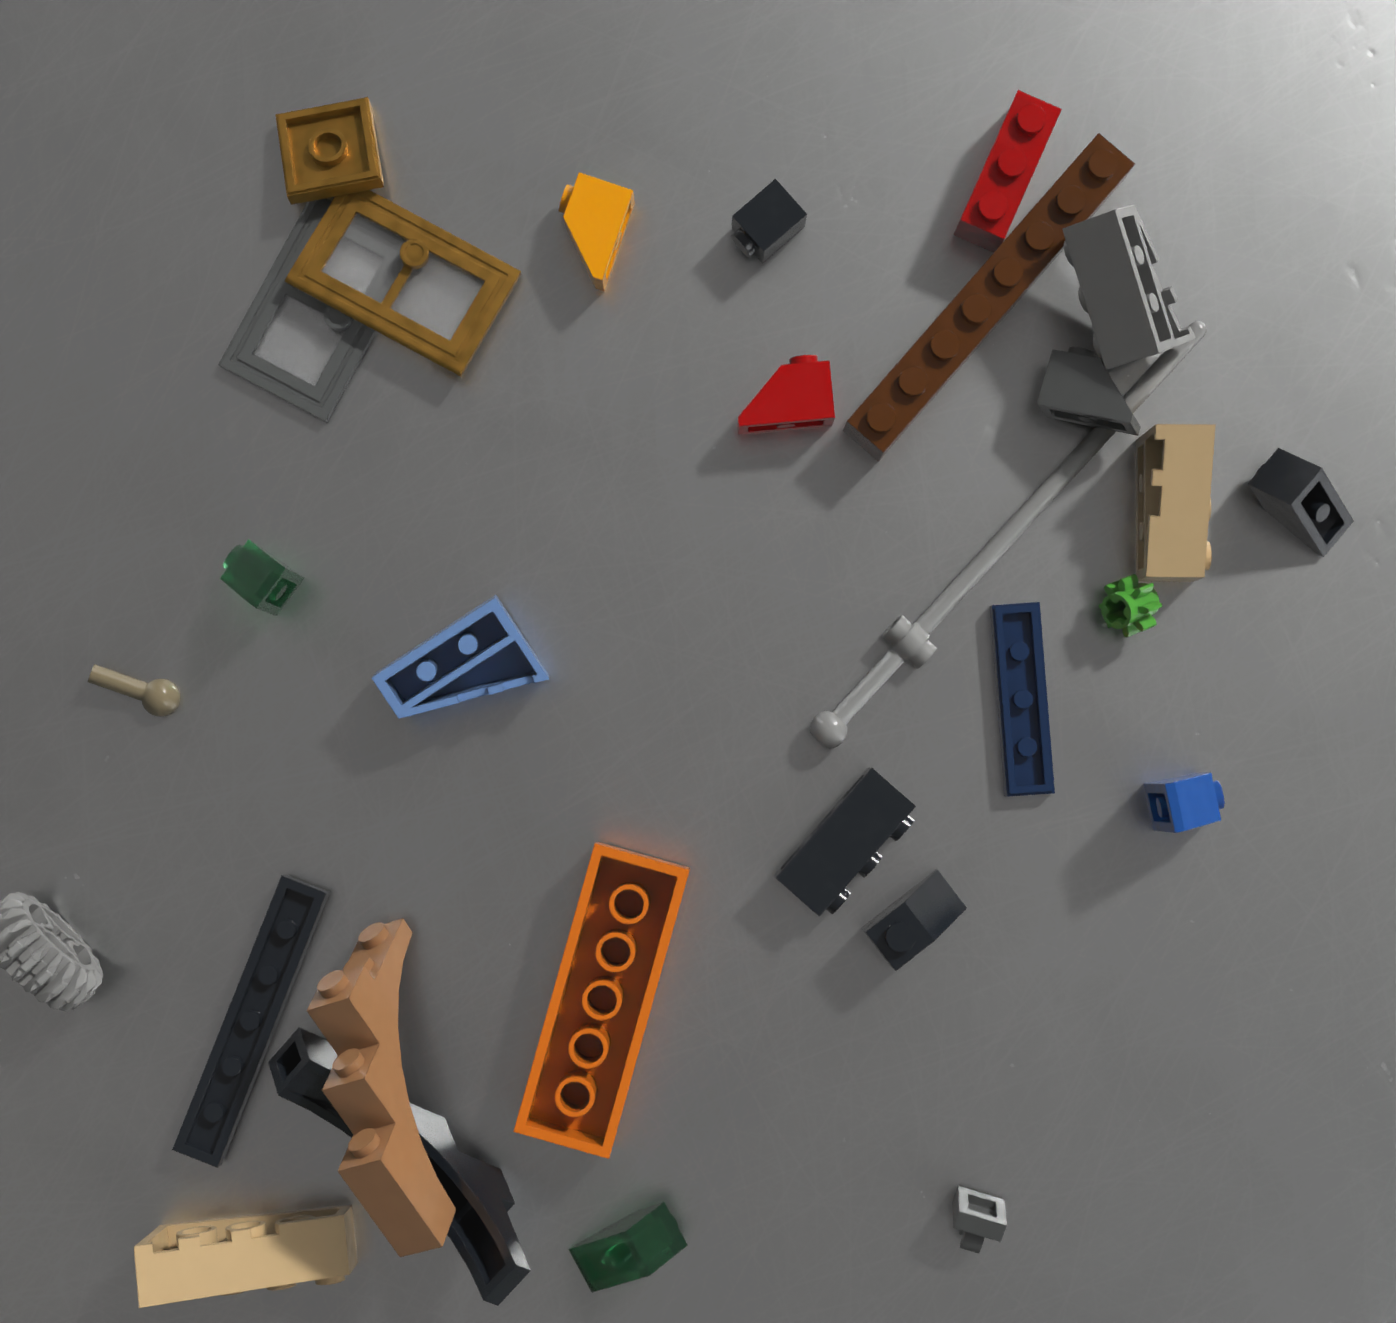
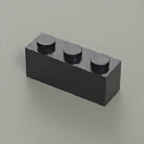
(846, 843)

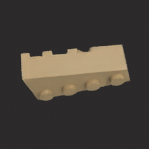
(245, 1254)

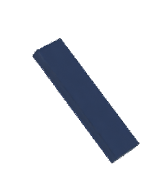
(1022, 699)

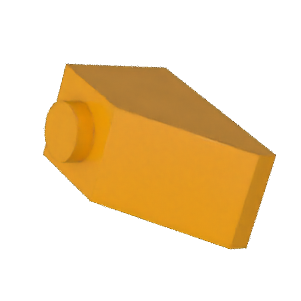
(596, 222)

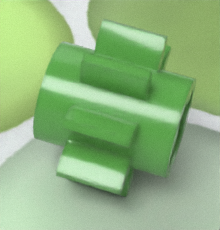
(1130, 605)

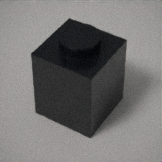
(767, 222)

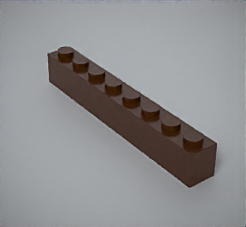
(987, 298)

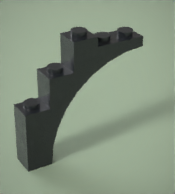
(477, 1189)

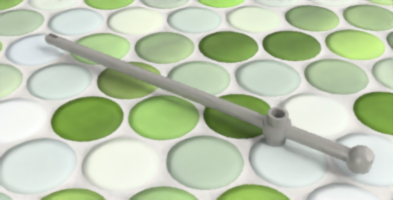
(911, 640)

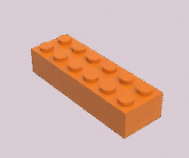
(601, 1000)

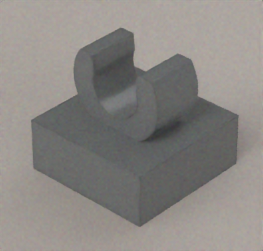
(978, 1218)

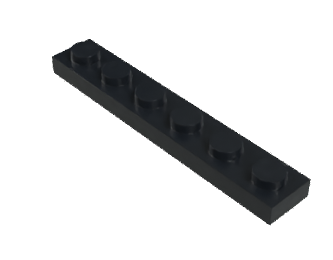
(251, 1021)

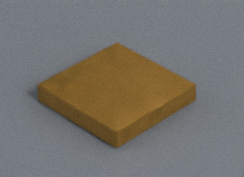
(329, 151)

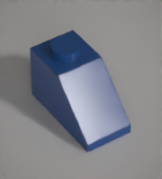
(1184, 802)

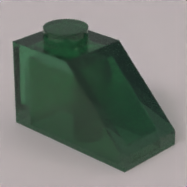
(260, 577)
(629, 1248)

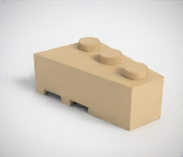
(1173, 502)

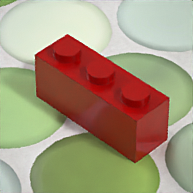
(1007, 171)

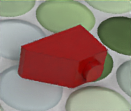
(793, 398)

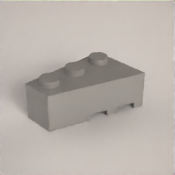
(1121, 288)

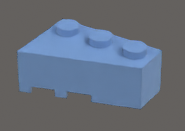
(461, 662)

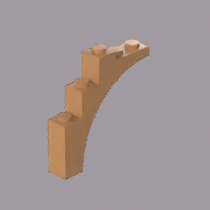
(369, 1091)

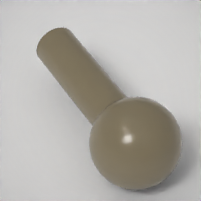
(158, 696)

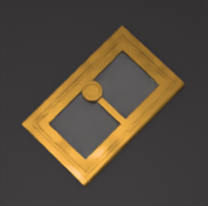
(404, 278)

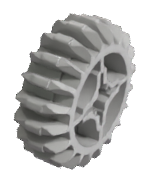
(46, 954)

